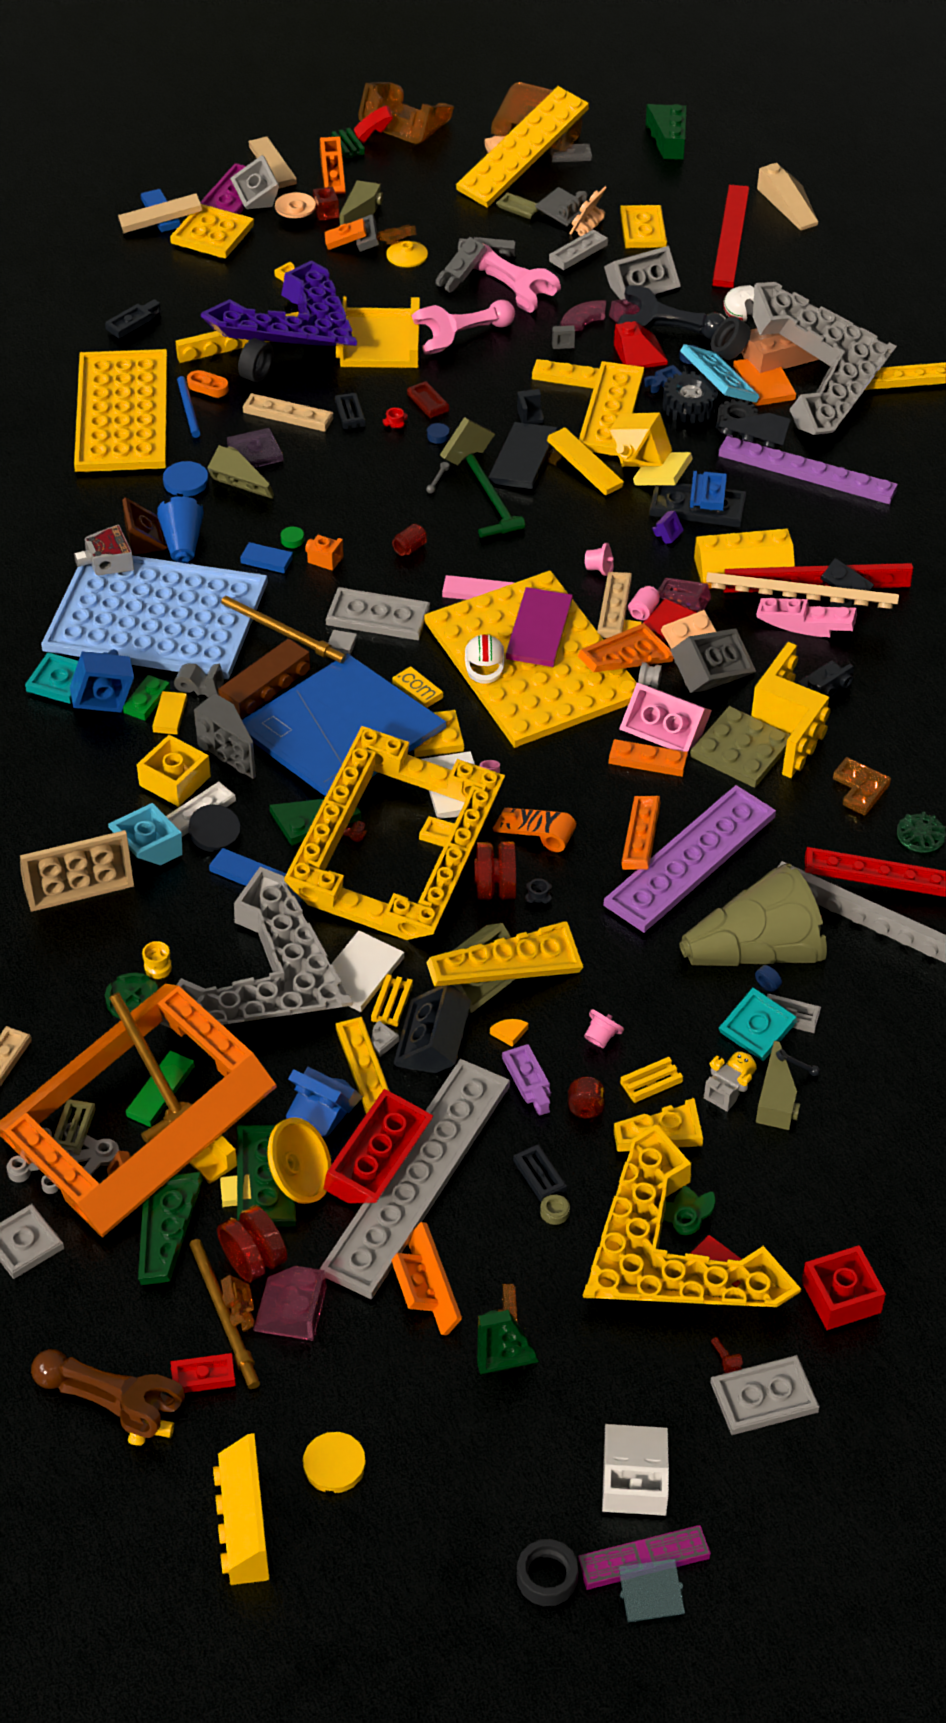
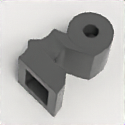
(193, 678)

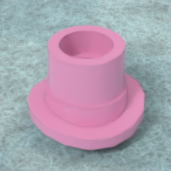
(600, 559)
(602, 1029)

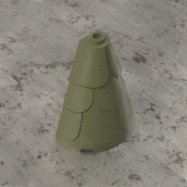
(761, 925)

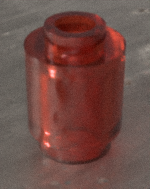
(409, 540)

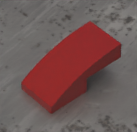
(376, 120)

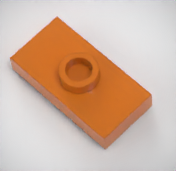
(345, 234)

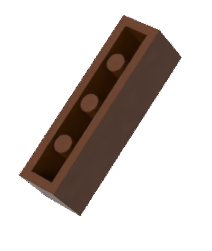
(266, 677)

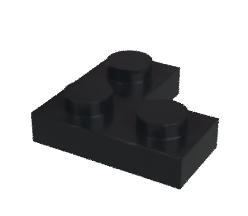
(844, 577)

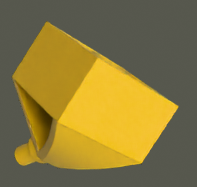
(640, 439)

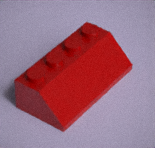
(376, 1149)

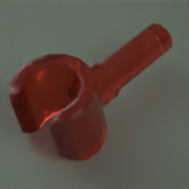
(356, 833)
(730, 1362)

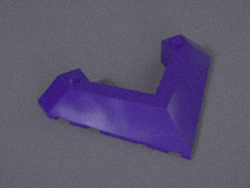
(319, 319)

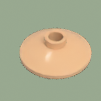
(295, 205)

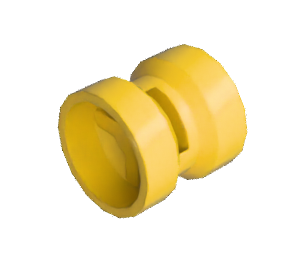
(157, 960)

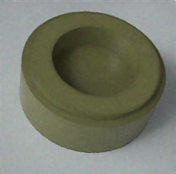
(555, 1209)

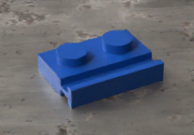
(708, 490)

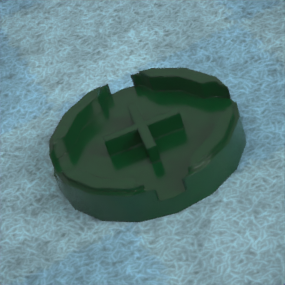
(133, 989)

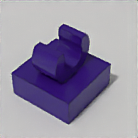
(668, 527)

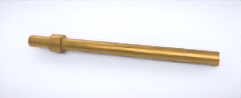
(321, 648)
(243, 1357)

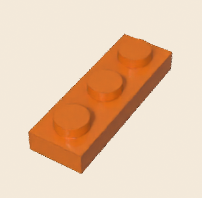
(648, 757)

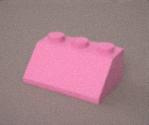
(664, 718)

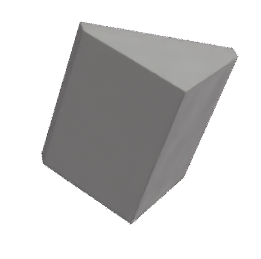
(256, 184)

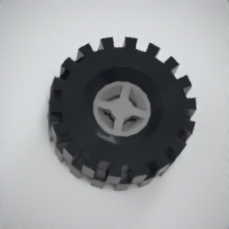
(690, 397)

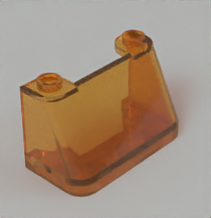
(519, 103)
(407, 121)

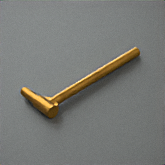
(175, 1108)

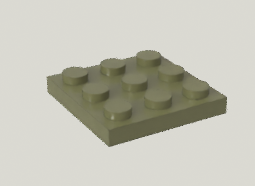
(741, 746)

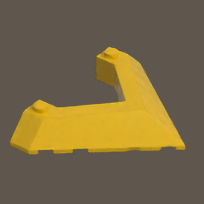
(629, 1257)

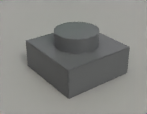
(563, 337)

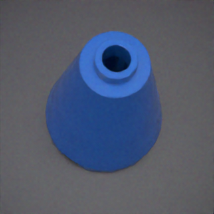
(181, 526)

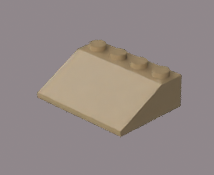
(76, 870)

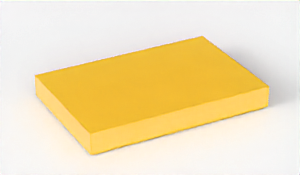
(643, 226)

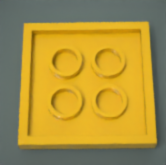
(212, 231)

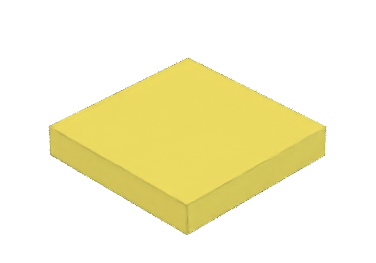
(666, 474)

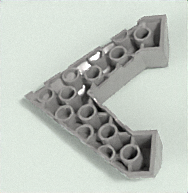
(848, 350)
(300, 966)

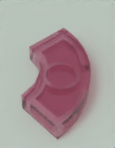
(584, 313)

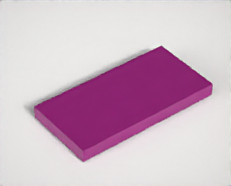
(224, 193)
(539, 627)

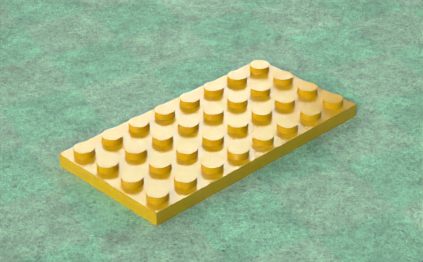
(121, 410)

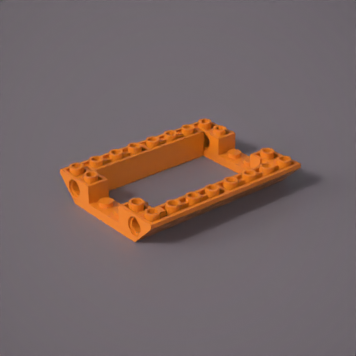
(175, 1146)

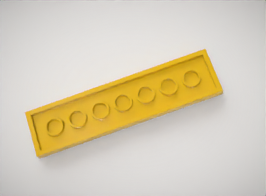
(522, 146)

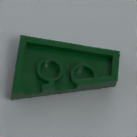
(297, 818)
(502, 1343)

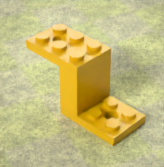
(791, 709)

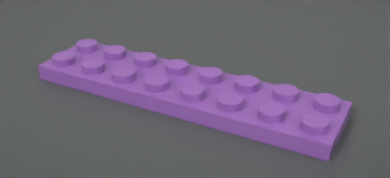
(689, 858)

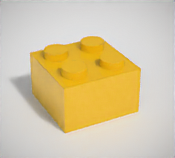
(173, 770)

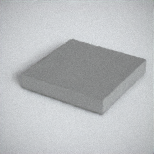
(26, 1241)

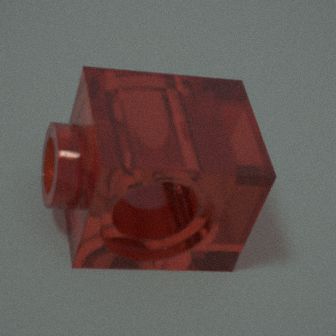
(326, 203)

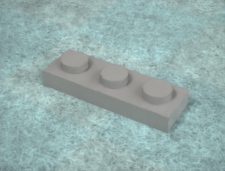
(578, 249)

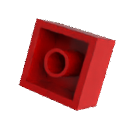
(843, 1287)

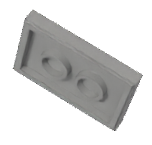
(764, 1395)

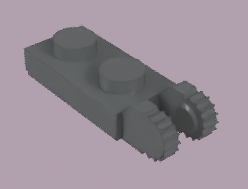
(461, 264)

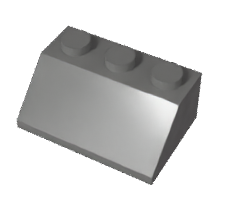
(648, 270)

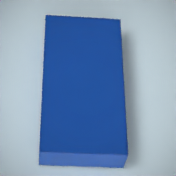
(266, 557)

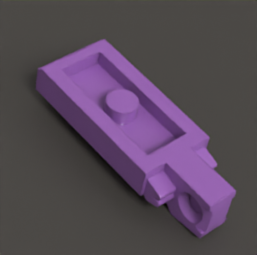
(528, 1077)

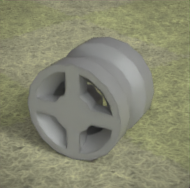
(650, 675)

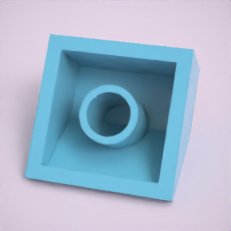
(150, 834)

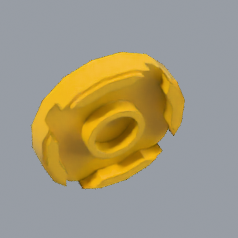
(334, 1462)

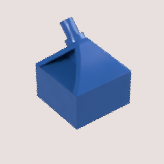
(101, 681)

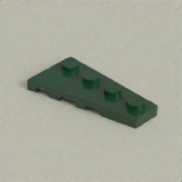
(165, 1225)

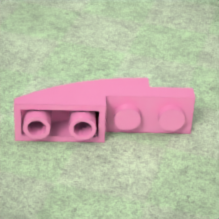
(800, 618)

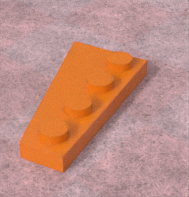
(626, 650)

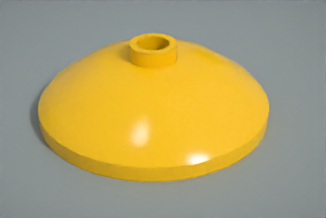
(298, 1160)

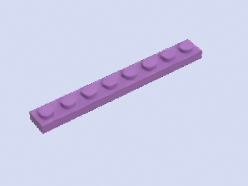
(808, 470)

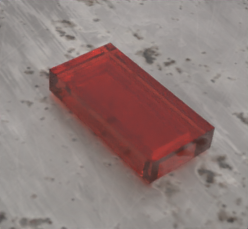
(428, 399)

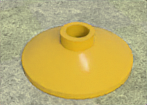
(407, 254)

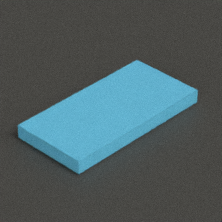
(720, 373)

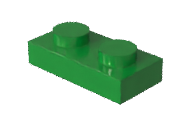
(146, 697)

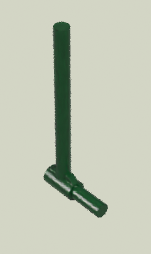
(508, 523)

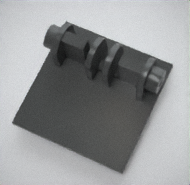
(562, 205)

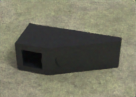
(764, 427)

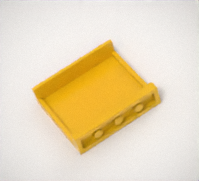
(383, 337)

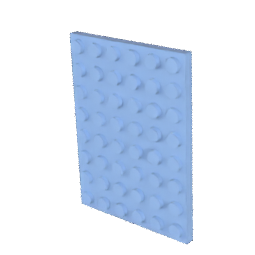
(157, 614)

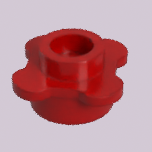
(395, 418)

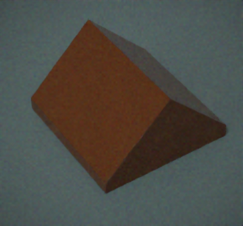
(142, 529)

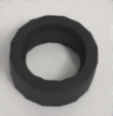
(730, 338)
(256, 360)
(547, 1549)

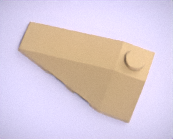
(786, 195)

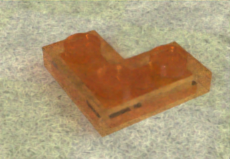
(865, 783)

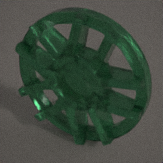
(921, 832)

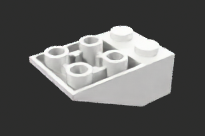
(635, 1469)

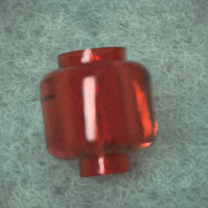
(586, 1097)

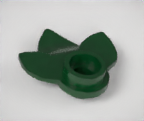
(690, 1208)

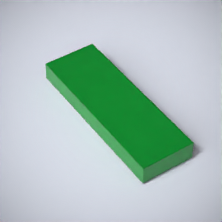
(149, 1101)

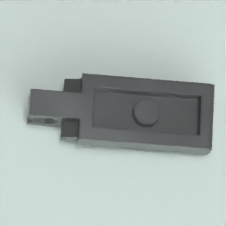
(502, 248)

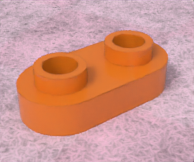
(207, 383)

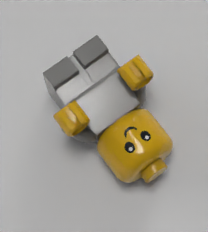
(729, 1080)

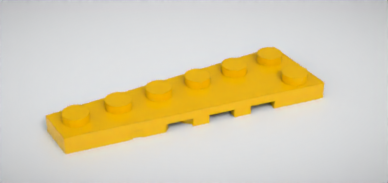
(527, 955)

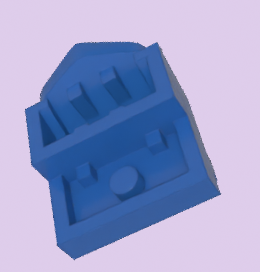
(321, 1100)

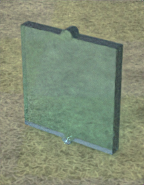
(651, 1590)

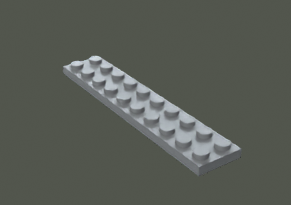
(385, 1228)

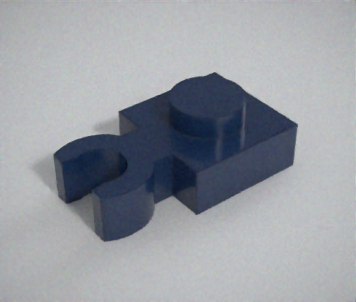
(661, 376)

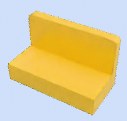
(215, 1160)

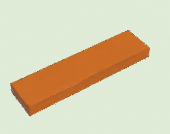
(641, 833)

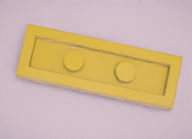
(565, 373)

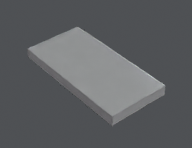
(377, 613)

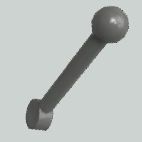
(444, 466)

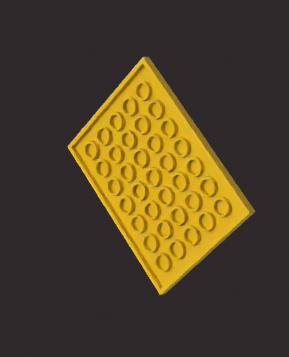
(530, 697)

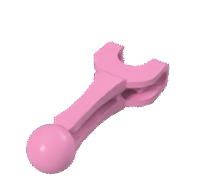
(523, 281)
(445, 325)

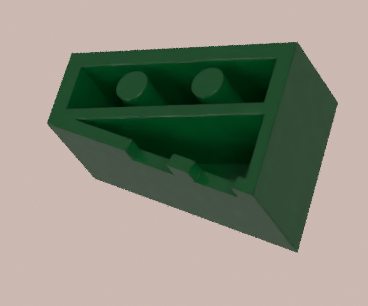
(668, 128)

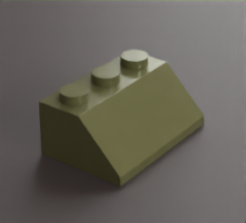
(482, 991)

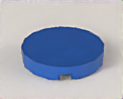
(185, 478)

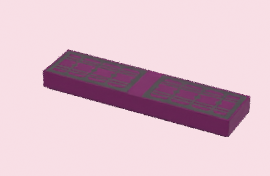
(603, 1566)

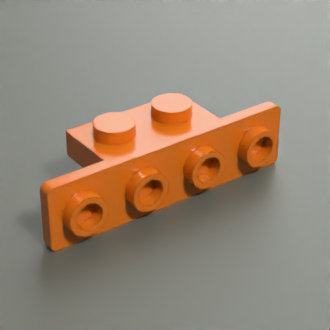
(425, 1280)

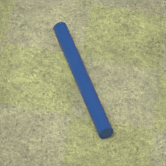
(189, 409)

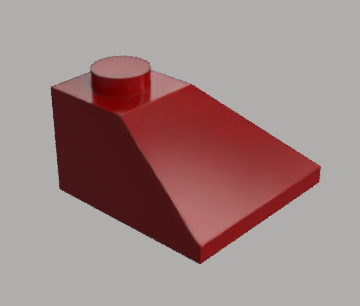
(638, 346)

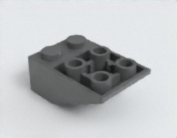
(224, 734)

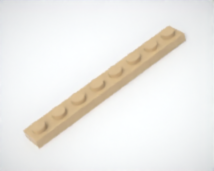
(812, 592)

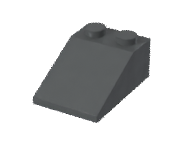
(712, 659)

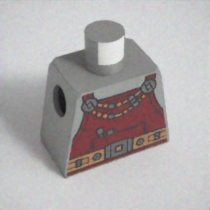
(106, 552)

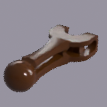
(123, 1395)

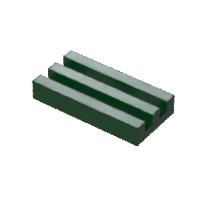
(351, 142)

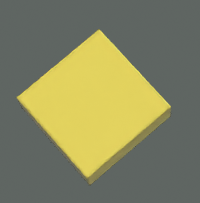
(229, 1190)

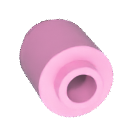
(644, 603)

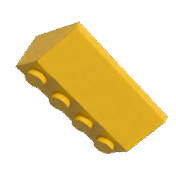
(743, 550)
(242, 1513)

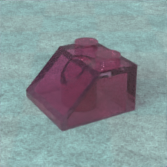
(292, 1303)

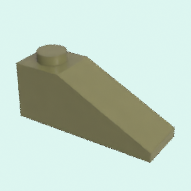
(361, 202)
(233, 469)
(778, 1094)

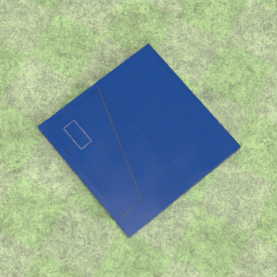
(320, 718)

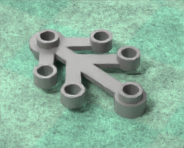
(91, 1154)

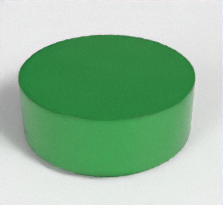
(292, 537)

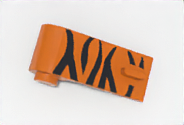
(552, 827)

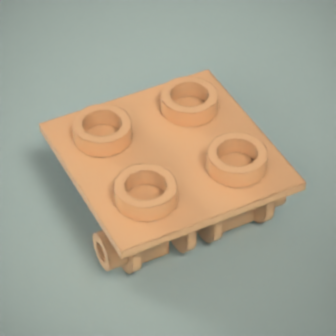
(590, 215)

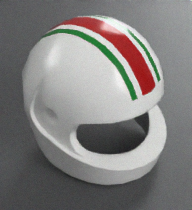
(739, 303)
(484, 651)

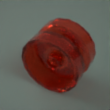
(495, 870)
(252, 1243)

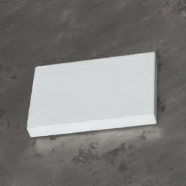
(443, 805)
(364, 967)

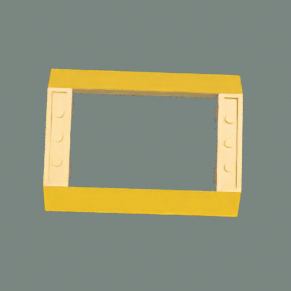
(390, 757)

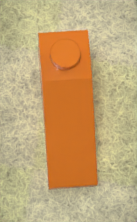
(332, 164)

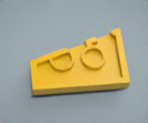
(678, 1124)

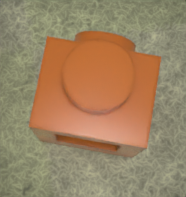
(324, 551)

